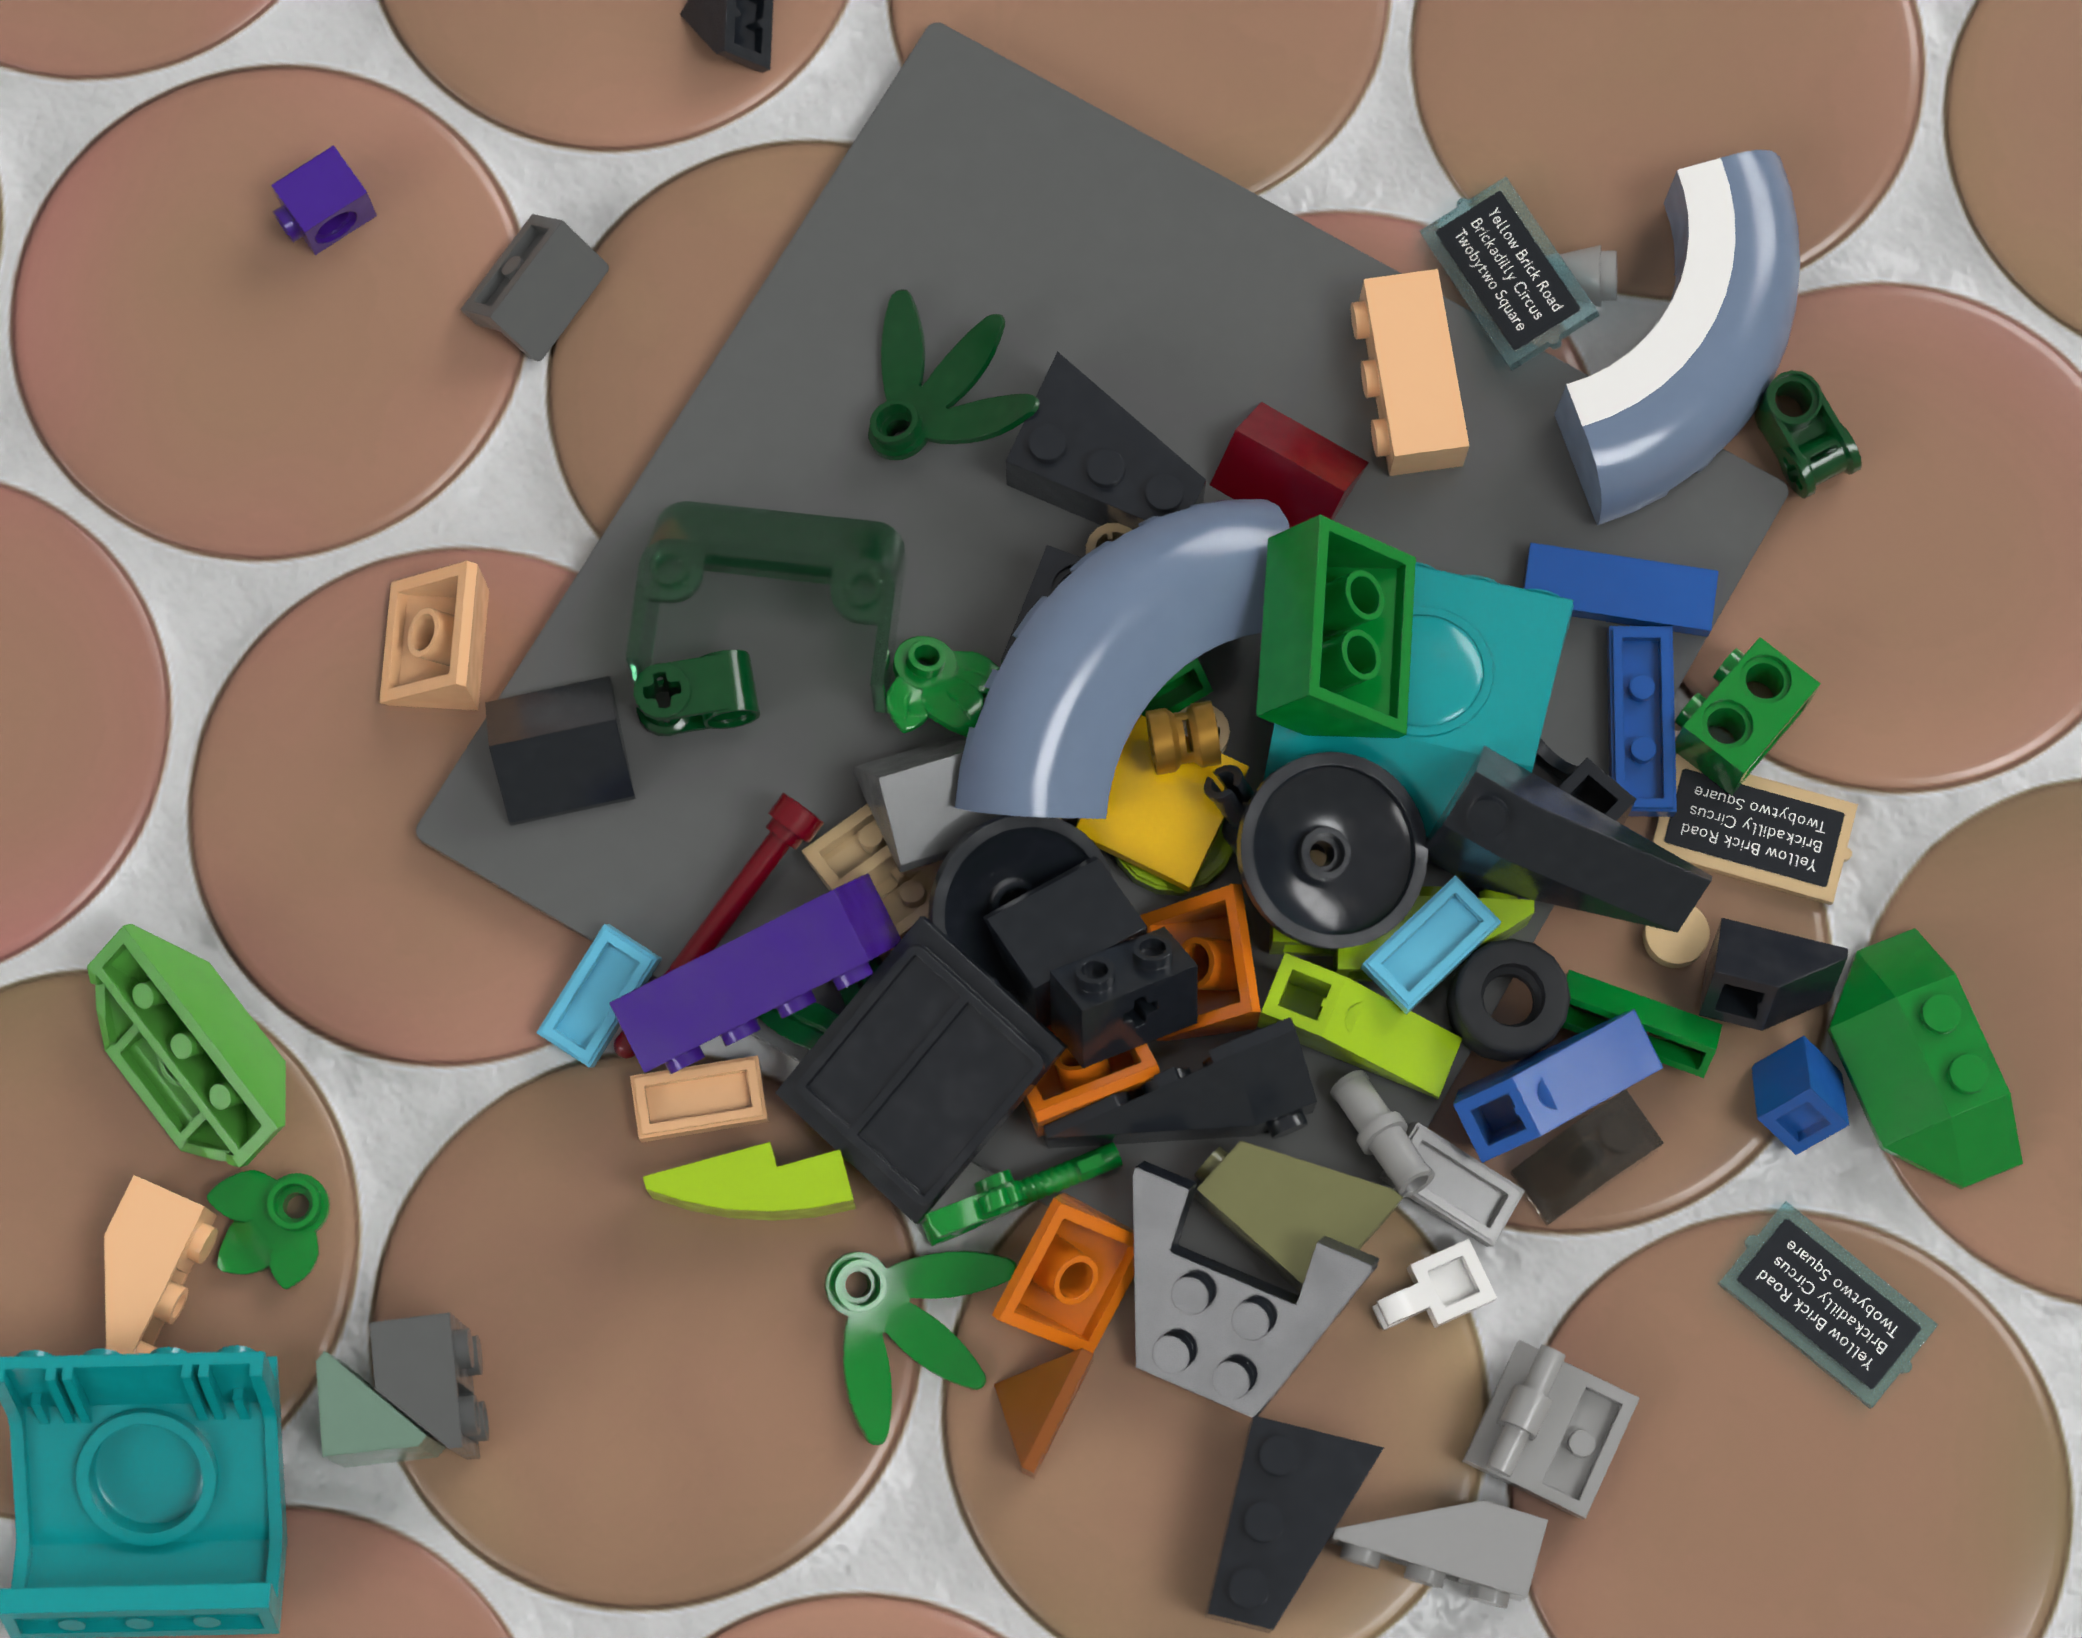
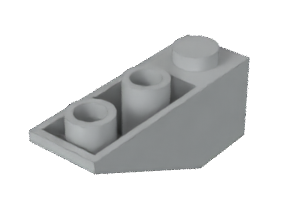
(1467, 1543)

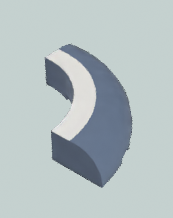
(1712, 352)

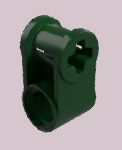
(1809, 445)
(703, 692)

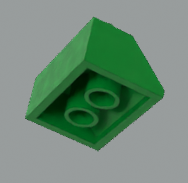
(1336, 633)

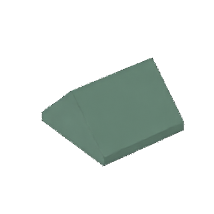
(363, 1425)

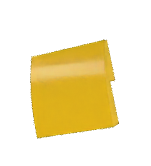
(1162, 819)

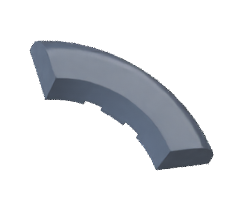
(1103, 651)

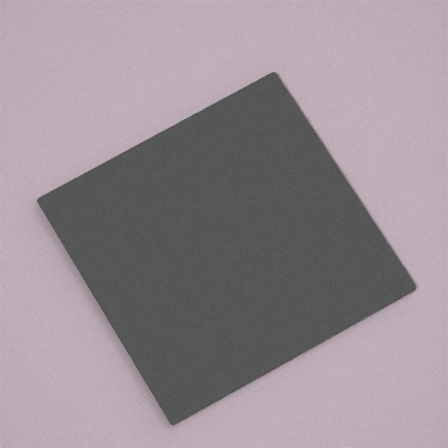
(1188, 314)

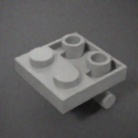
(1551, 1429)

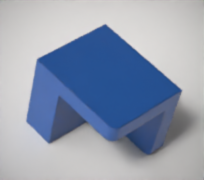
(1799, 1095)

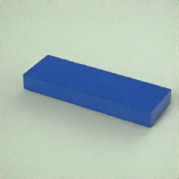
(1625, 588)
(1642, 716)

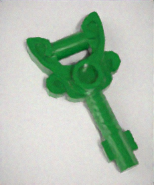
(1002, 1195)

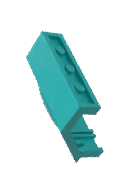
(1476, 680)
(145, 1493)

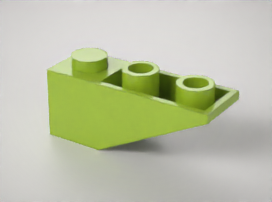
(1360, 1026)

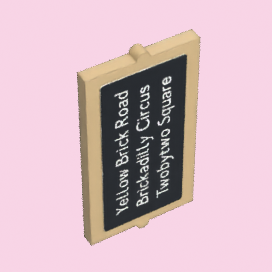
(1760, 833)

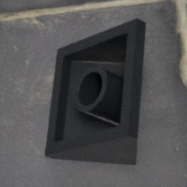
(559, 750)
(1058, 925)

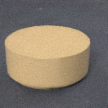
(1679, 948)

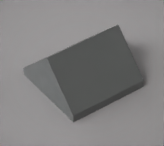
(915, 801)

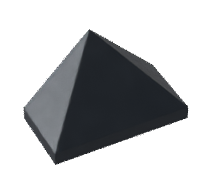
(734, 29)

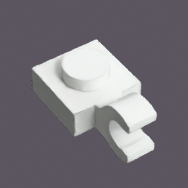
(1444, 1286)

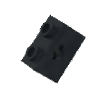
(1124, 997)

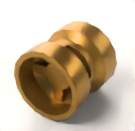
(1169, 742)

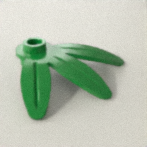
(922, 1337)

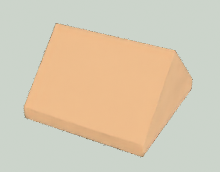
(436, 639)

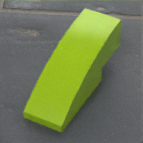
(755, 1187)

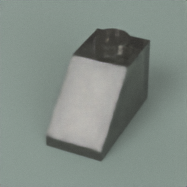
(1587, 1157)

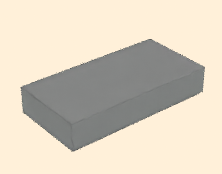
(1462, 1188)

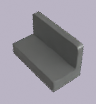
(537, 285)

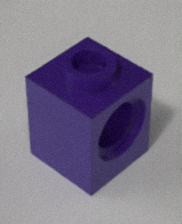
(322, 201)

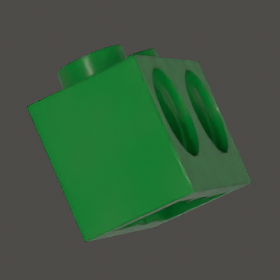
(1751, 720)

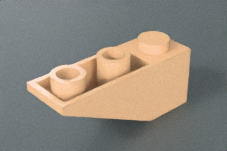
(147, 1261)

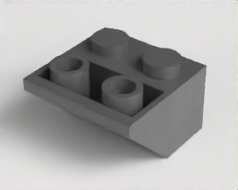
(428, 1374)

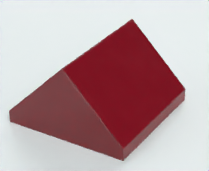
(1288, 466)

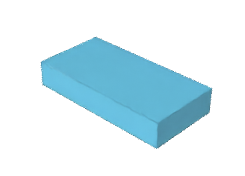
(1430, 945)
(582, 1016)

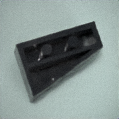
(1096, 456)
(1280, 1517)

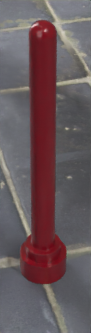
(788, 828)

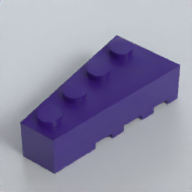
(755, 974)

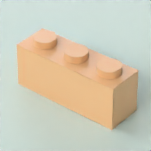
(1410, 373)

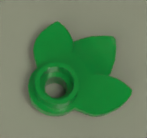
(945, 692)
(264, 1231)

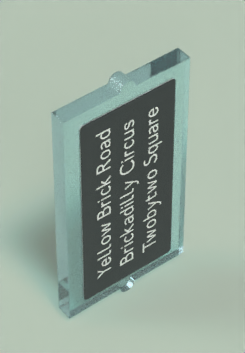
(1509, 273)
(1828, 1304)

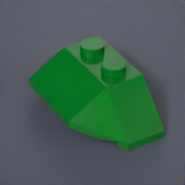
(1923, 1063)

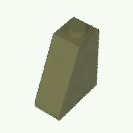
(1289, 1204)

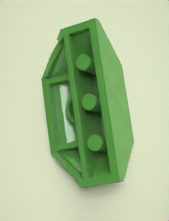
(188, 1047)

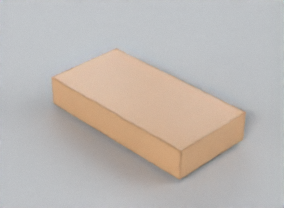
(699, 1099)

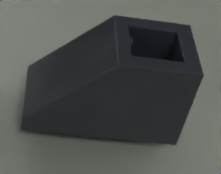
(1766, 975)

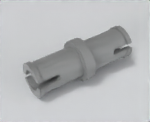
(1382, 1133)

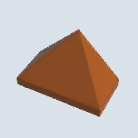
(1038, 1402)

